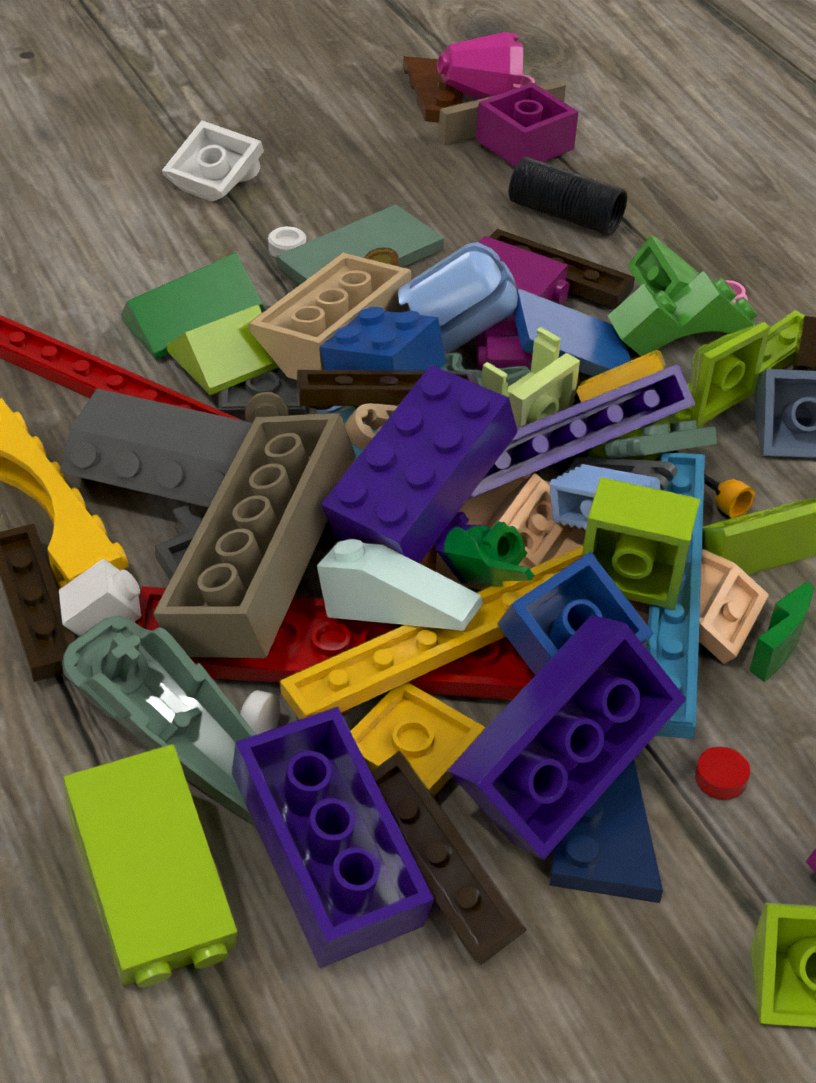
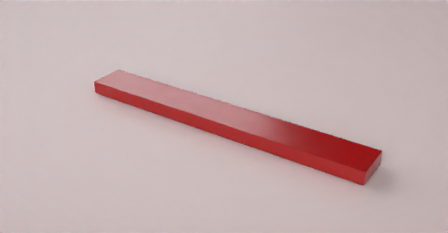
(82, 370)

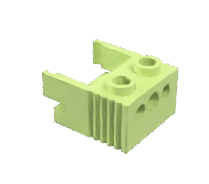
(545, 389)

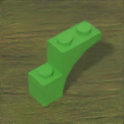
(704, 305)

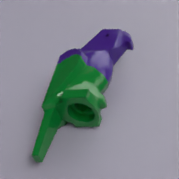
(483, 554)

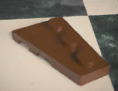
(430, 87)

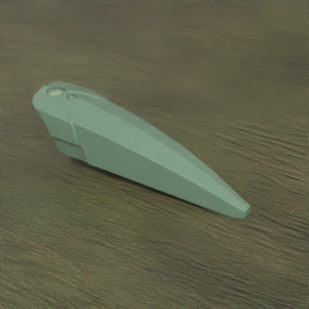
(161, 701)

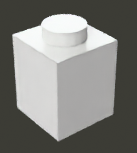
(99, 595)

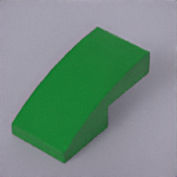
(783, 633)

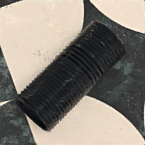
(563, 192)

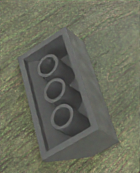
(152, 447)

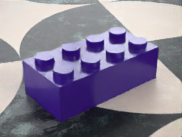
(421, 465)
(568, 735)
(330, 836)

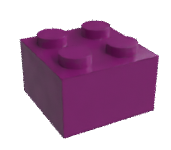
(526, 124)

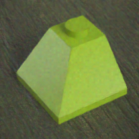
(726, 371)

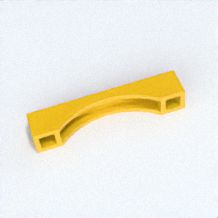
(77, 536)

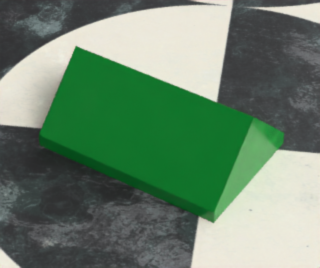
(190, 303)

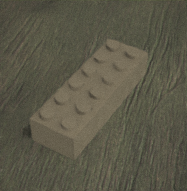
(256, 537)

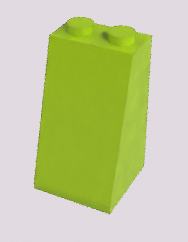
(149, 866)

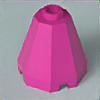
(483, 65)

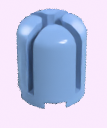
(465, 292)

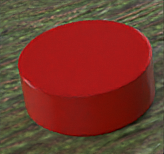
(722, 773)

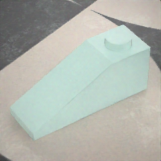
(387, 587)

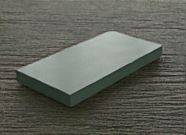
(387, 228)

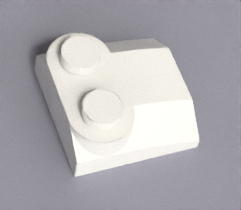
(213, 161)

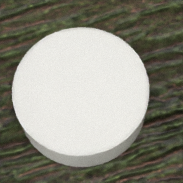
(285, 239)
(261, 711)

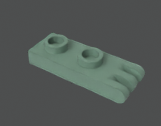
(659, 439)

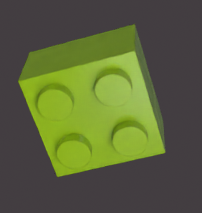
(641, 539)

